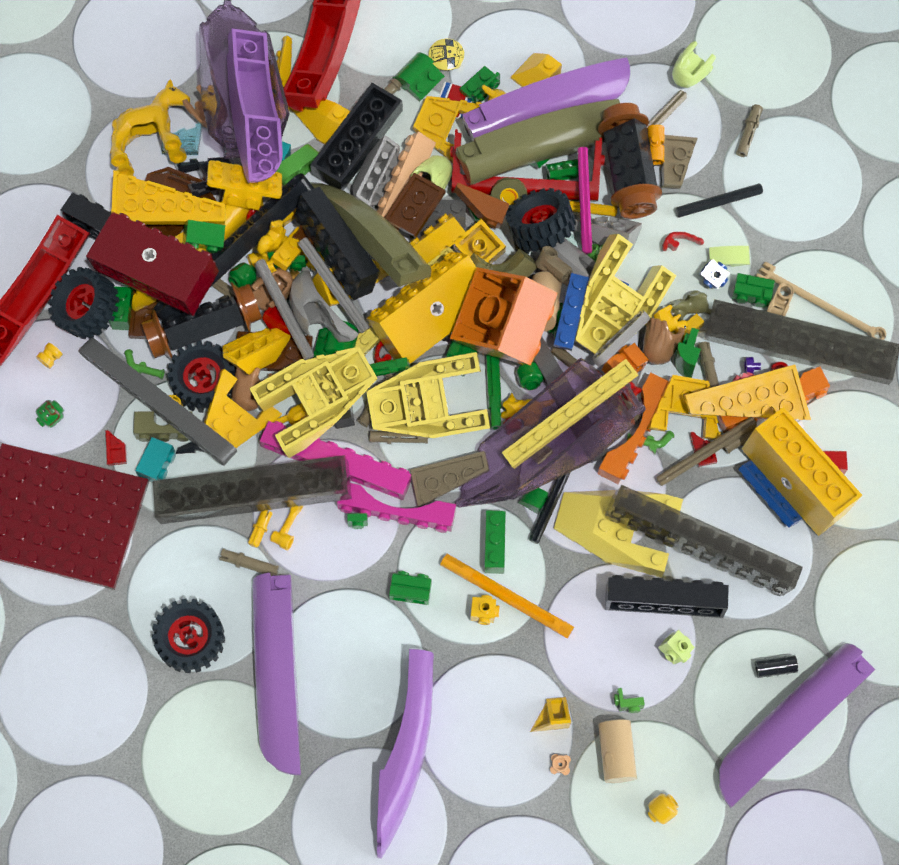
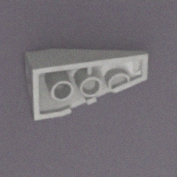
(602, 228)

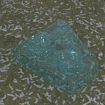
(190, 140)

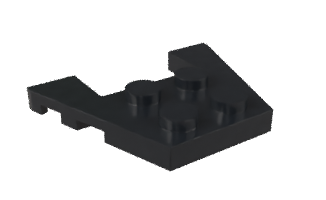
(200, 188)

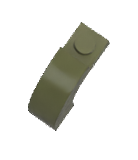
(518, 264)

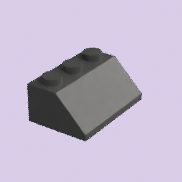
(455, 207)

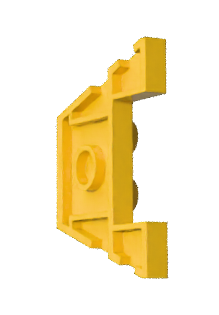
(438, 118)
(674, 402)
(232, 420)

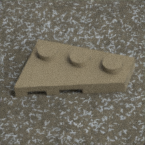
(677, 155)

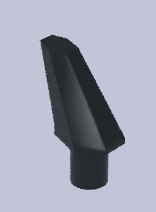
(188, 448)

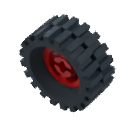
(540, 219)
(68, 308)
(197, 360)
(169, 628)

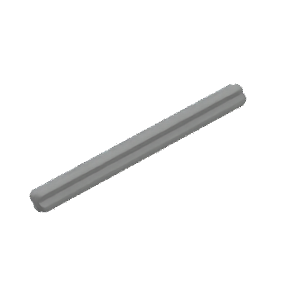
(333, 285)
(284, 309)

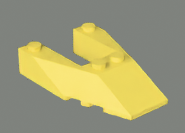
(613, 303)
(325, 388)
(417, 401)
(585, 522)

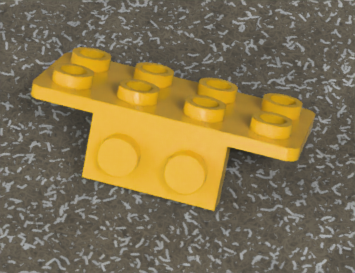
(237, 189)

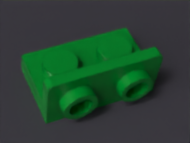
(473, 87)
(562, 170)

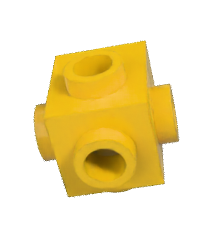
(478, 609)

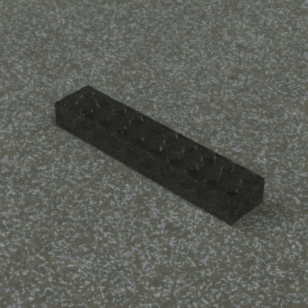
(802, 342)
(252, 489)
(703, 541)

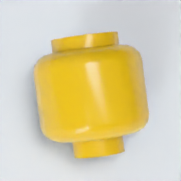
(663, 808)

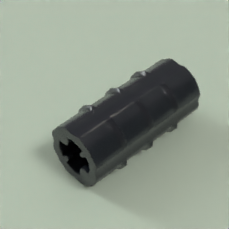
(776, 666)

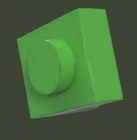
(631, 705)

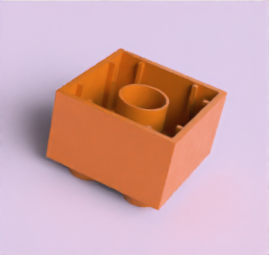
(504, 315)

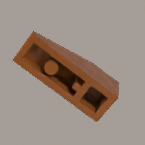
(484, 206)

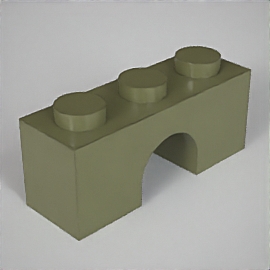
(146, 428)

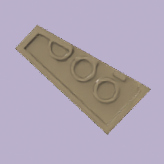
(442, 477)

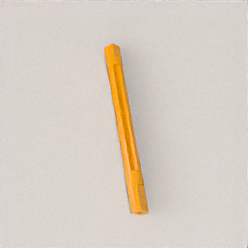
(507, 595)

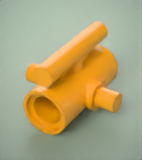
(656, 137)

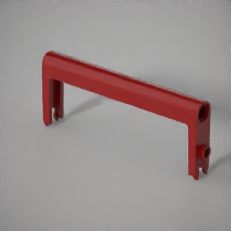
(570, 188)

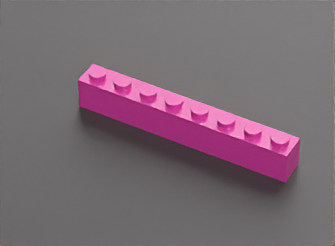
(362, 469)

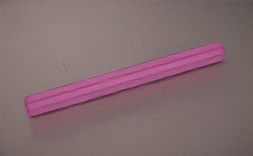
(584, 194)

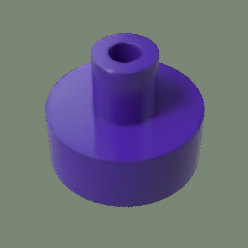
(750, 366)

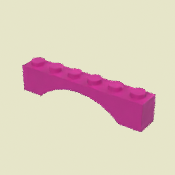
(435, 515)

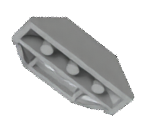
(376, 171)

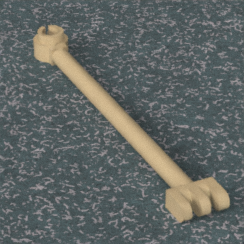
(769, 274)

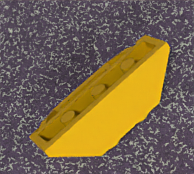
(255, 349)

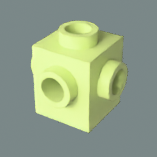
(676, 647)

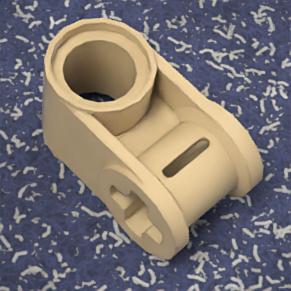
(780, 303)

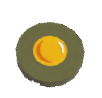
(508, 190)

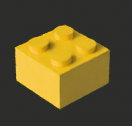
(480, 241)

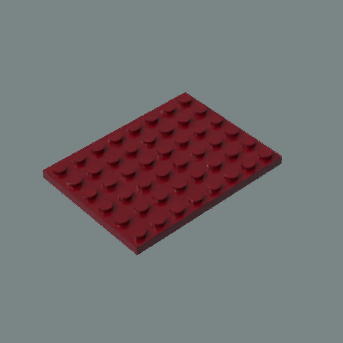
(66, 515)

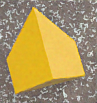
(553, 716)

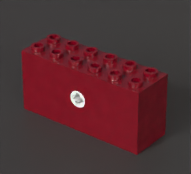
(153, 263)

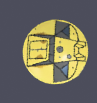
(447, 54)

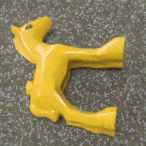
(147, 121)

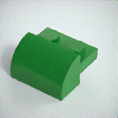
(419, 75)
(327, 343)
(687, 354)

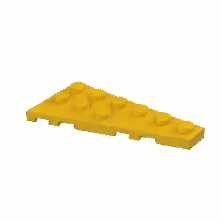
(161, 204)
(753, 396)

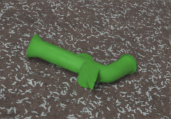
(142, 367)
(653, 444)

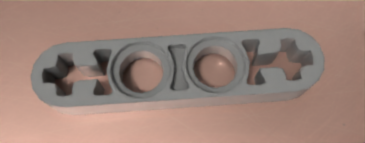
(620, 338)

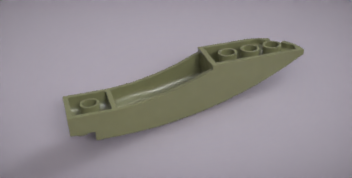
(532, 140)
(378, 237)

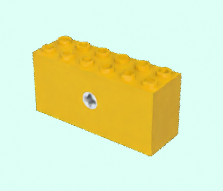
(425, 309)
(801, 471)

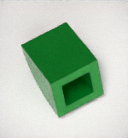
(534, 500)

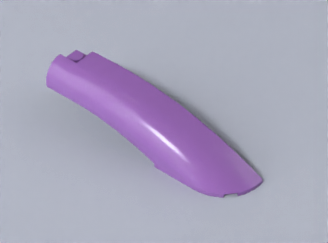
(558, 92)
(253, 105)
(276, 672)
(792, 721)
(405, 763)

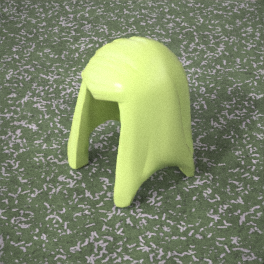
(690, 68)
(438, 168)

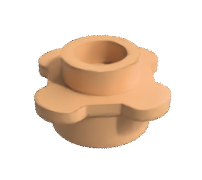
(564, 769)

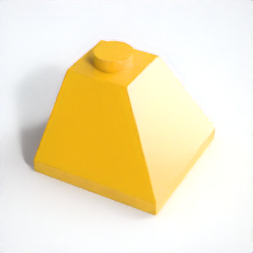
(536, 68)

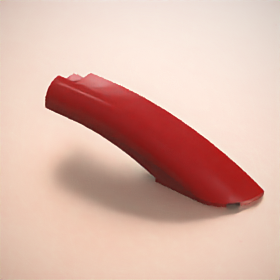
(321, 52)
(34, 284)

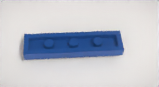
(571, 312)
(770, 494)

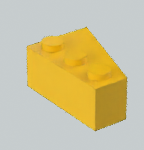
(438, 237)

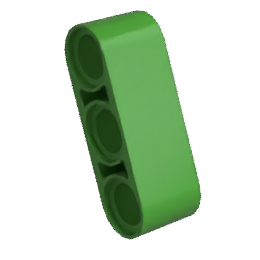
(297, 163)

